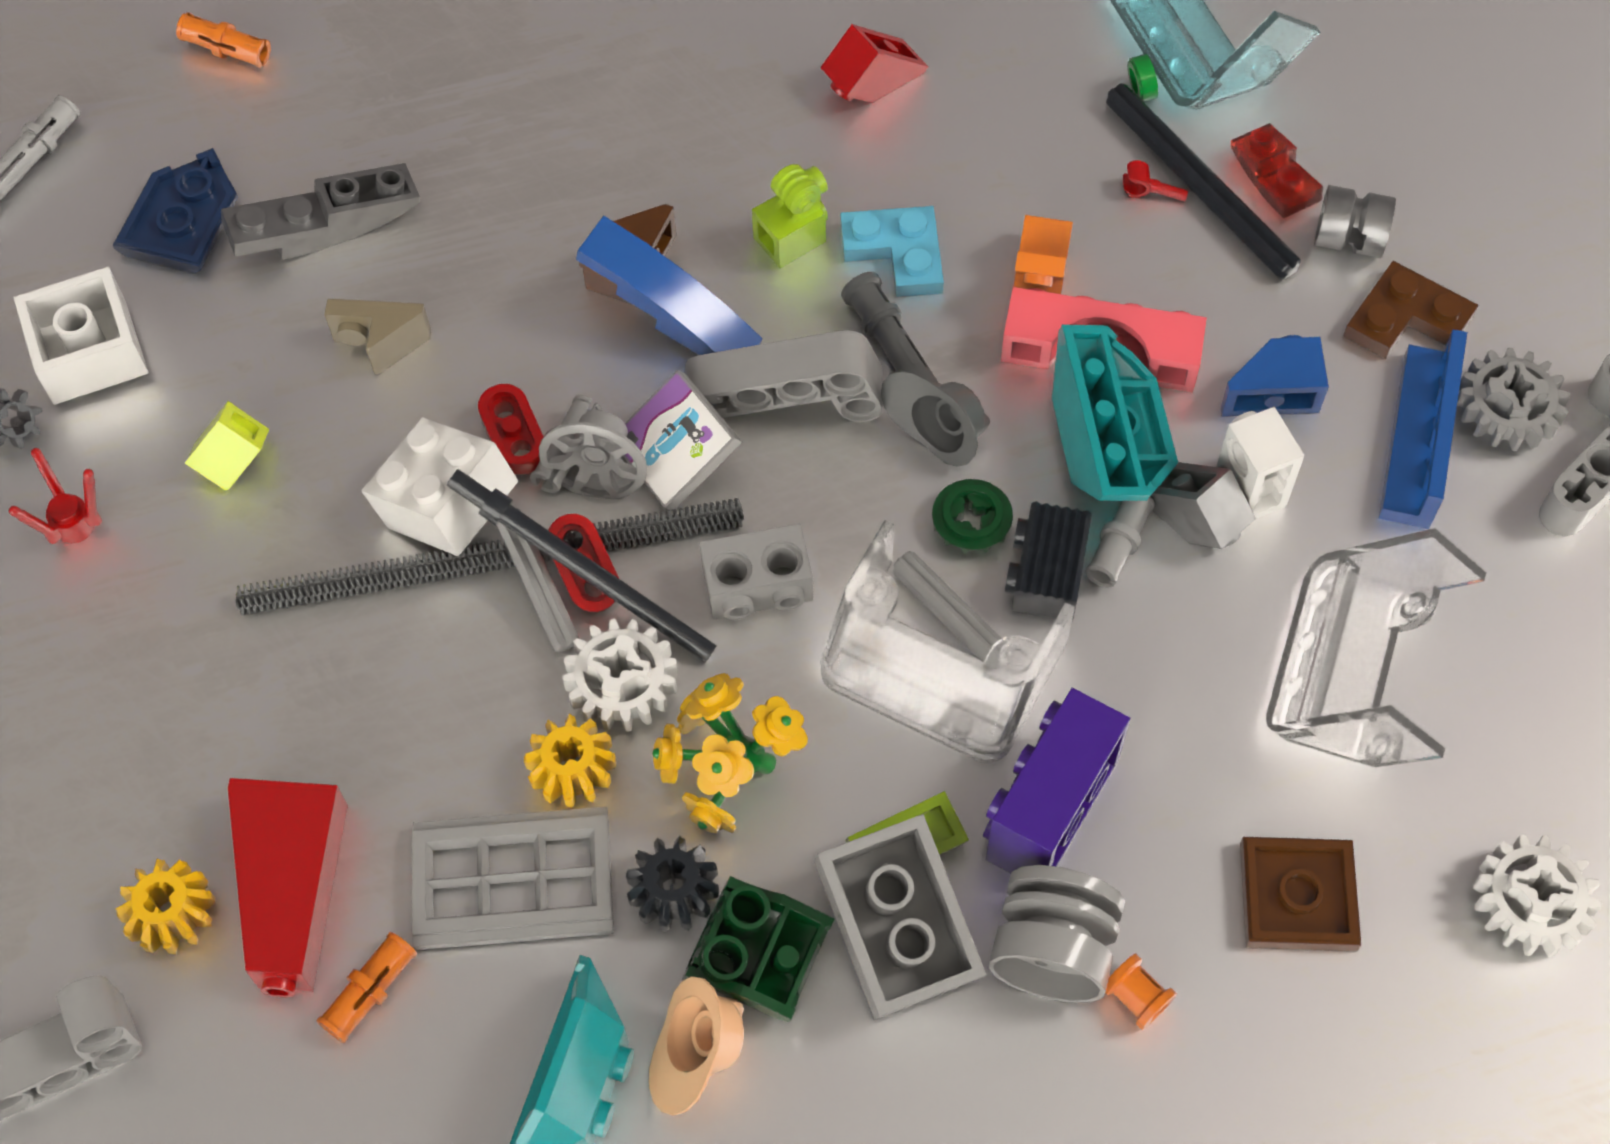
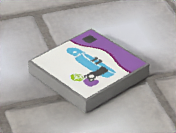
(679, 439)

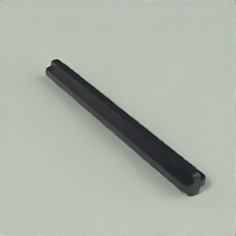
(1203, 182)

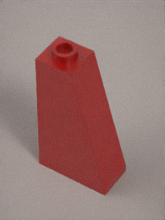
(285, 876)

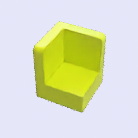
(227, 446)

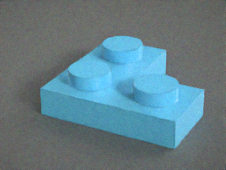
(898, 234)

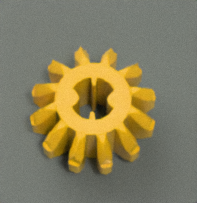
(565, 745)
(149, 923)

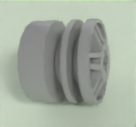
(1057, 934)

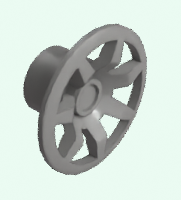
(596, 449)

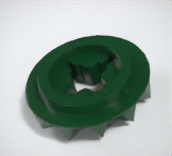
(983, 500)

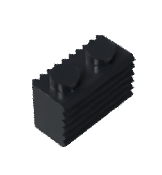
(1051, 559)

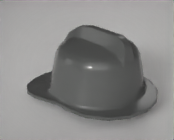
(938, 416)

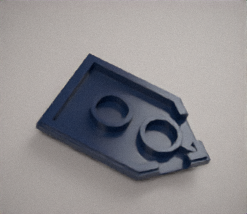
(178, 215)

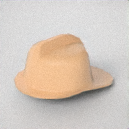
(696, 1041)

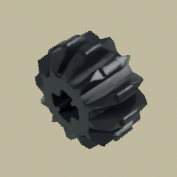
(672, 864)

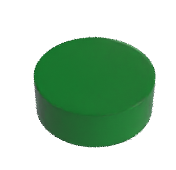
(1142, 77)

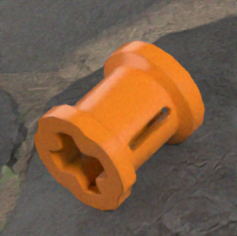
(1139, 991)

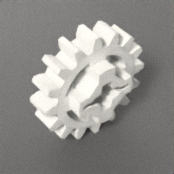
(625, 693)
(1546, 890)

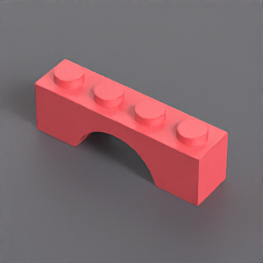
(1162, 340)

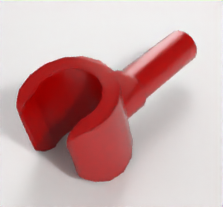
(1138, 183)

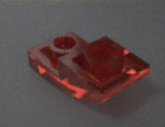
(1273, 169)

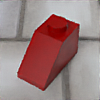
(871, 64)

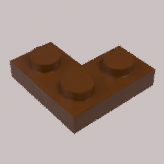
(1406, 300)

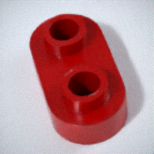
(514, 431)
(593, 549)

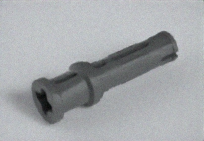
(882, 322)

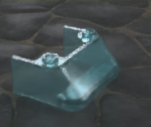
(1197, 57)

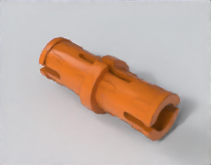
(223, 39)
(367, 987)

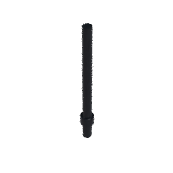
(497, 508)

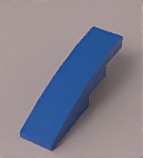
(665, 291)

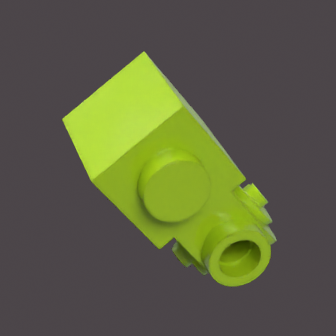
(795, 217)

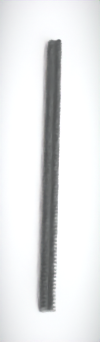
(446, 565)

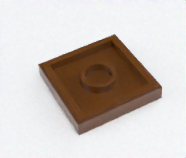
(1300, 894)

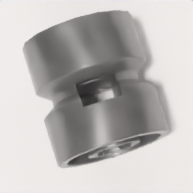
(1355, 221)

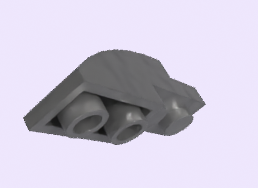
(332, 214)

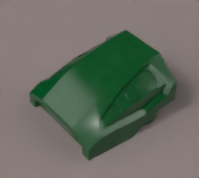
(770, 947)

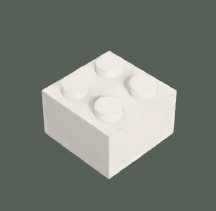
(80, 335)
(412, 488)

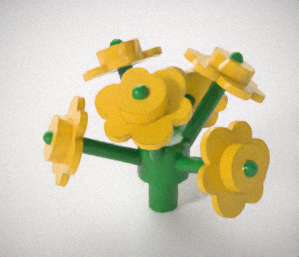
(728, 755)

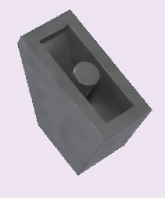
(1203, 505)

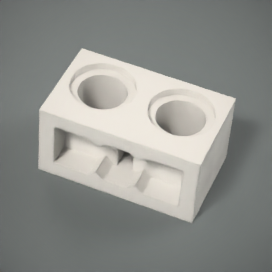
(1262, 459)

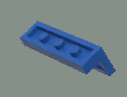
(1423, 433)

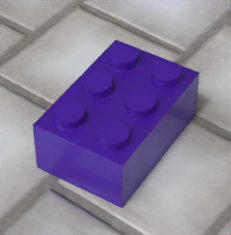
(1055, 783)

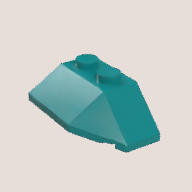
(1109, 416)
(577, 1067)

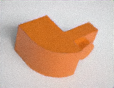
(1043, 254)

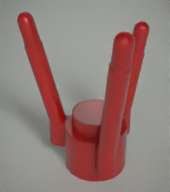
(66, 513)

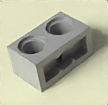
(753, 559)

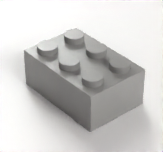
(899, 916)

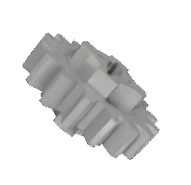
(1513, 395)

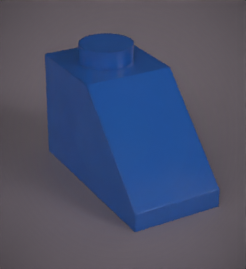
(1281, 375)

